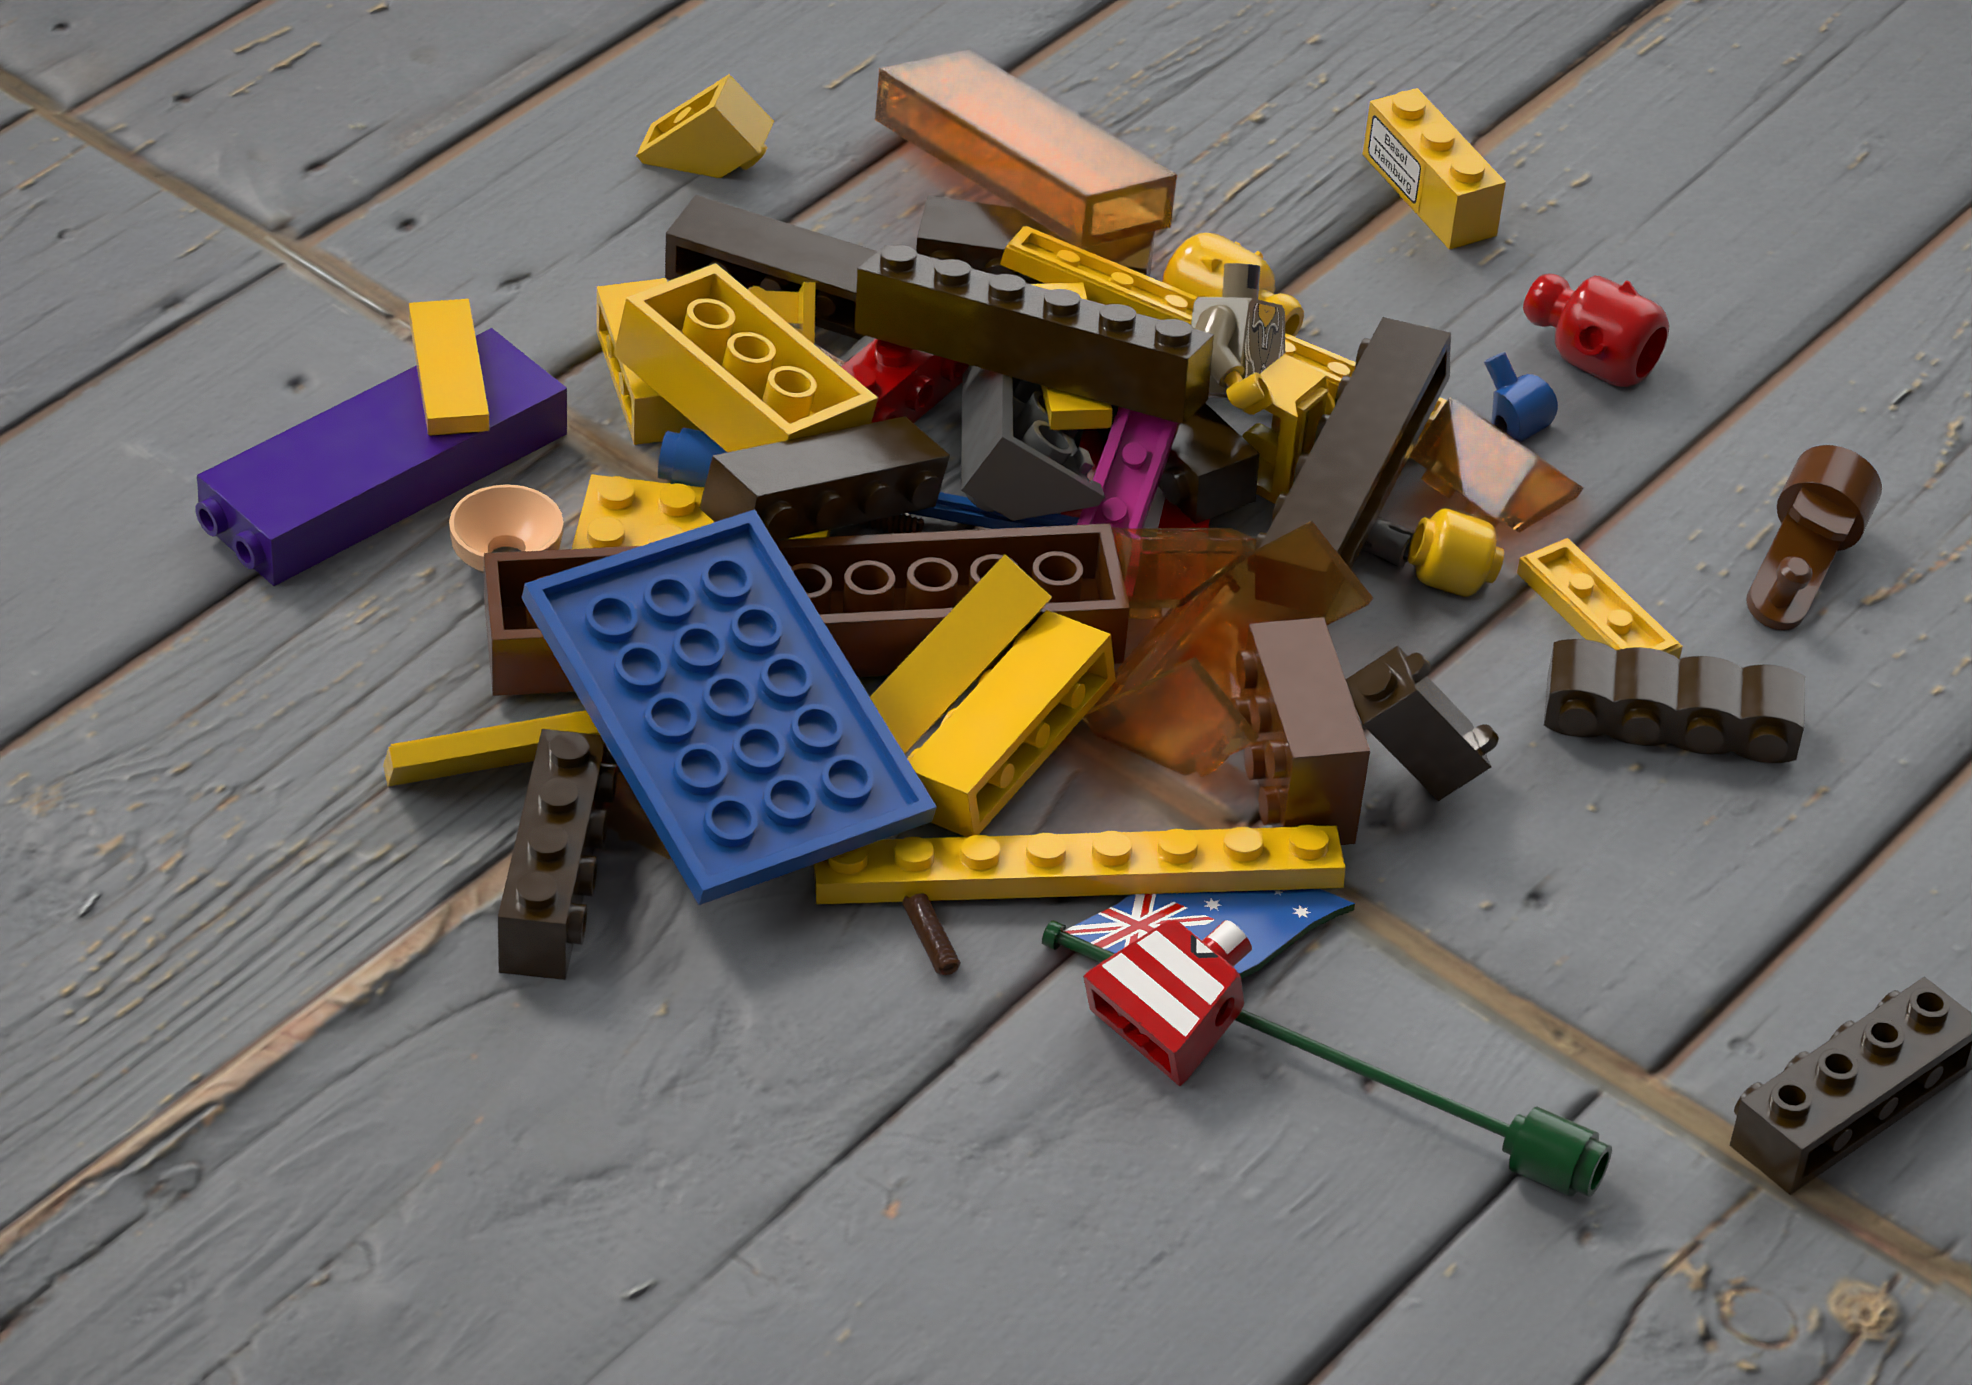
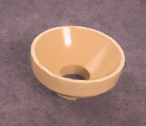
(504, 518)

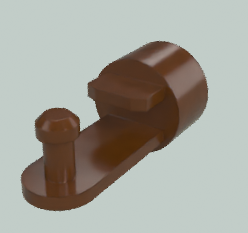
(1820, 513)

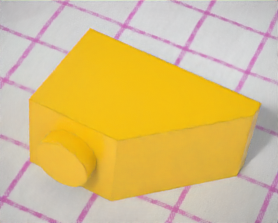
(709, 133)

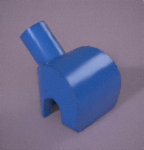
(1523, 402)

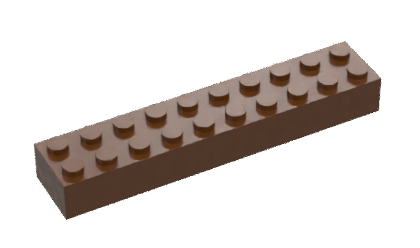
(870, 591)

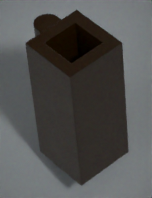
(1420, 722)

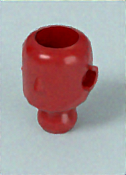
(1600, 326)

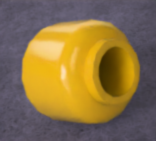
(1455, 552)

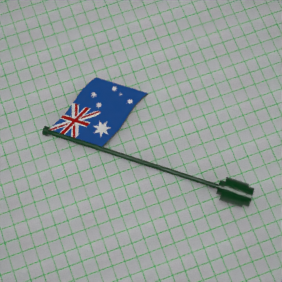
(1539, 1145)

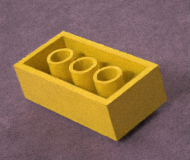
(735, 363)

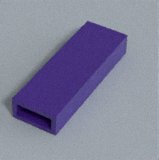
(371, 464)

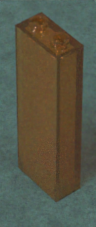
(1026, 148)

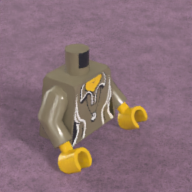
(1246, 339)

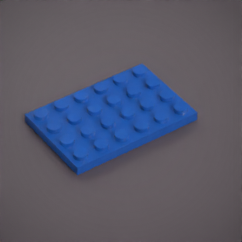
(728, 705)

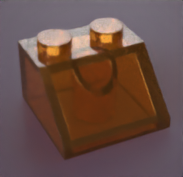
(1490, 470)

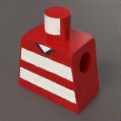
(1171, 993)

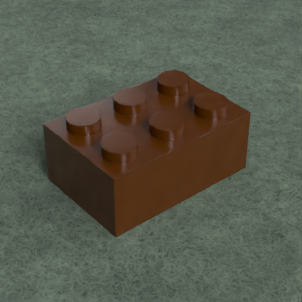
(1310, 737)

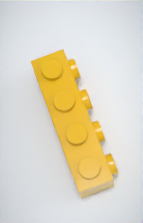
(1013, 720)

